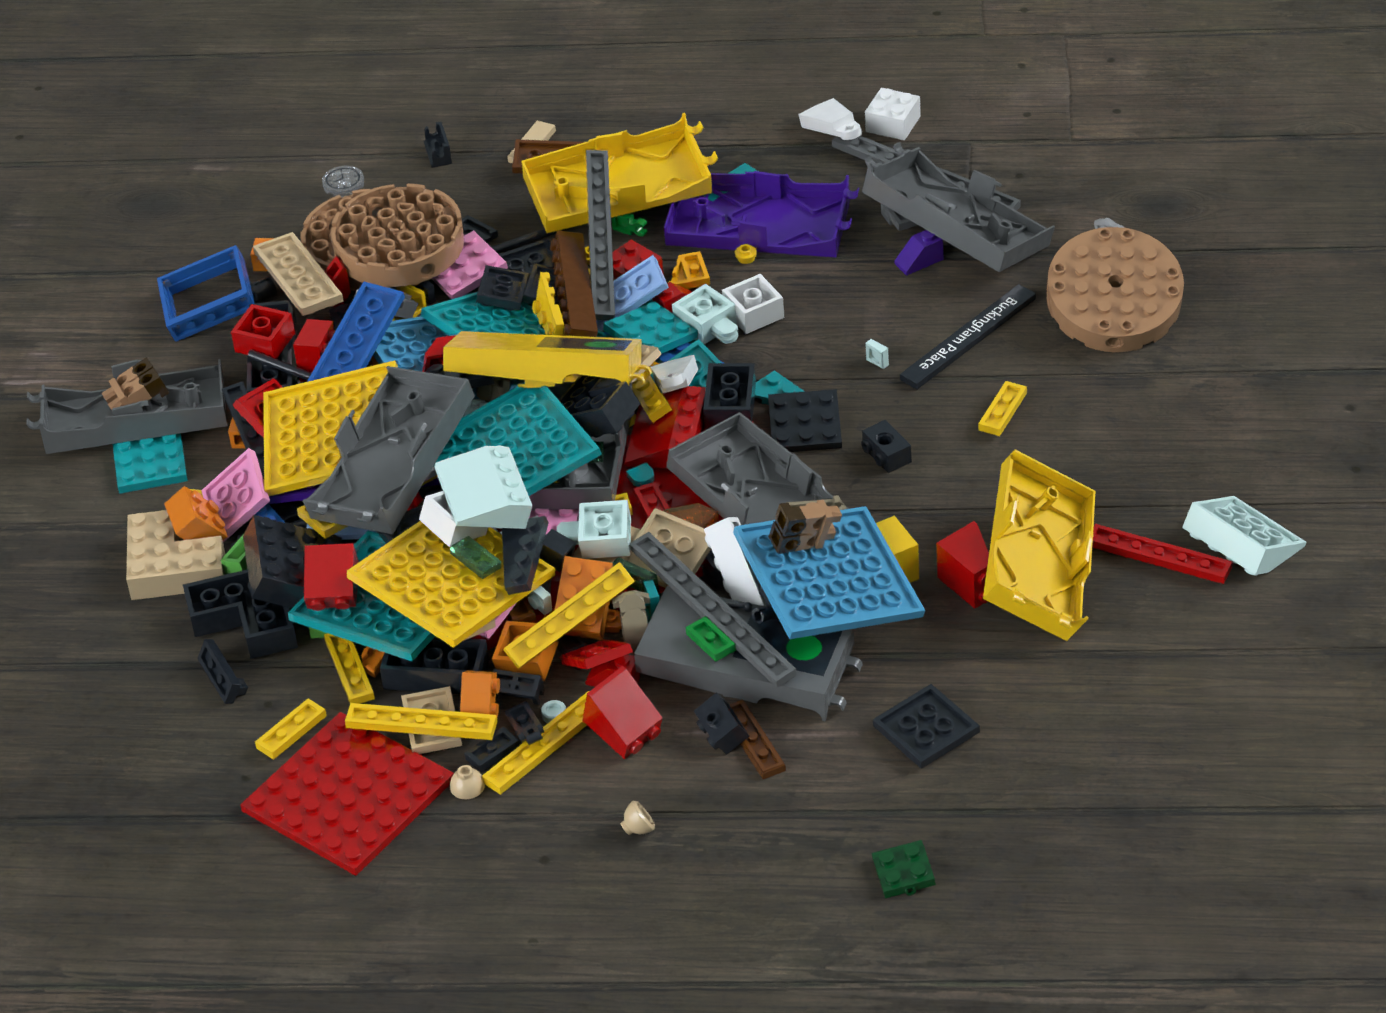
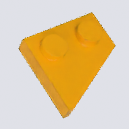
(690, 271)

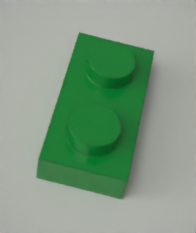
(710, 638)

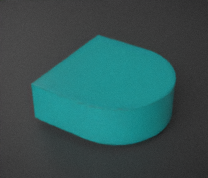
(641, 475)

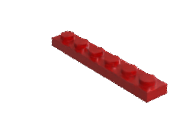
(1161, 554)

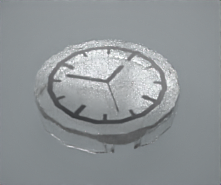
(343, 180)

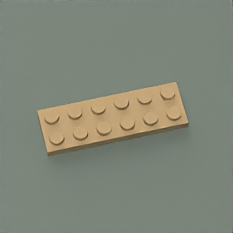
(298, 274)

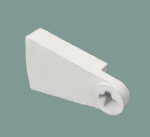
(831, 119)
(675, 373)

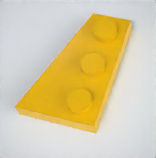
(546, 309)

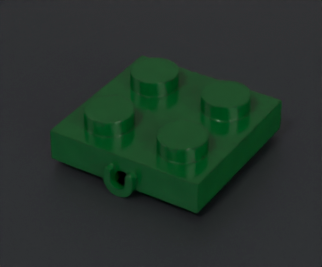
(903, 869)

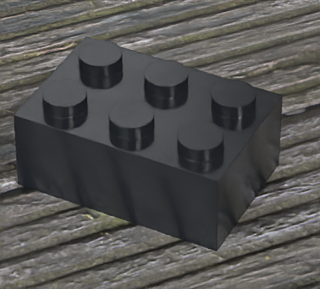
(729, 391)

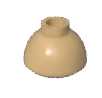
(466, 783)
(637, 819)

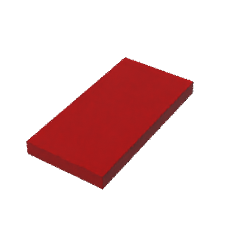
(596, 654)

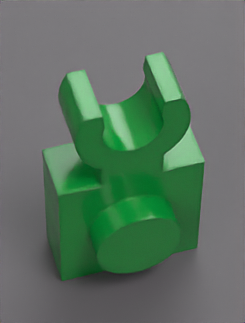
(628, 225)

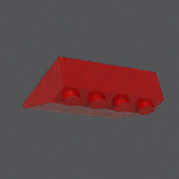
(652, 440)

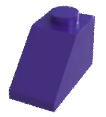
(920, 252)

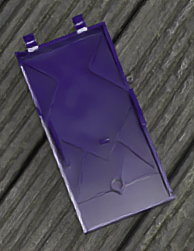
(764, 213)

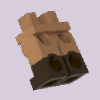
(135, 385)
(803, 526)

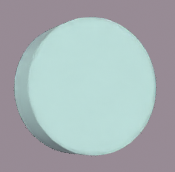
(552, 709)

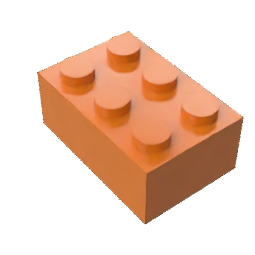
(575, 576)

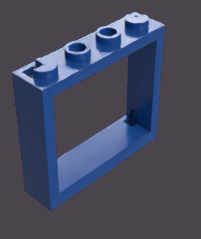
(213, 312)

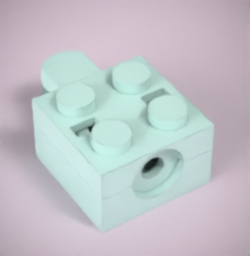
(709, 314)
(601, 529)

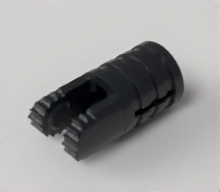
(262, 289)

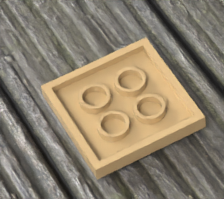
(678, 536)

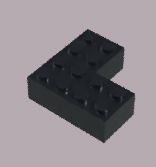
(600, 404)
(278, 559)
(227, 604)
(435, 666)

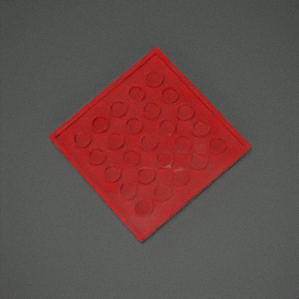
(347, 794)

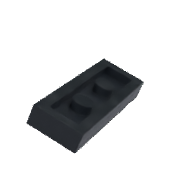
(220, 672)

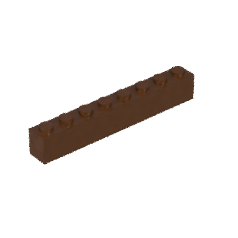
(573, 284)

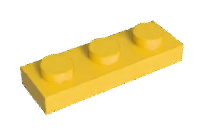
(1002, 408)
(290, 728)

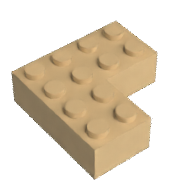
(161, 563)

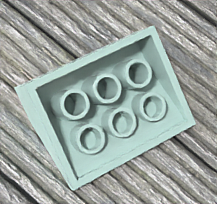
(485, 488)
(1241, 534)

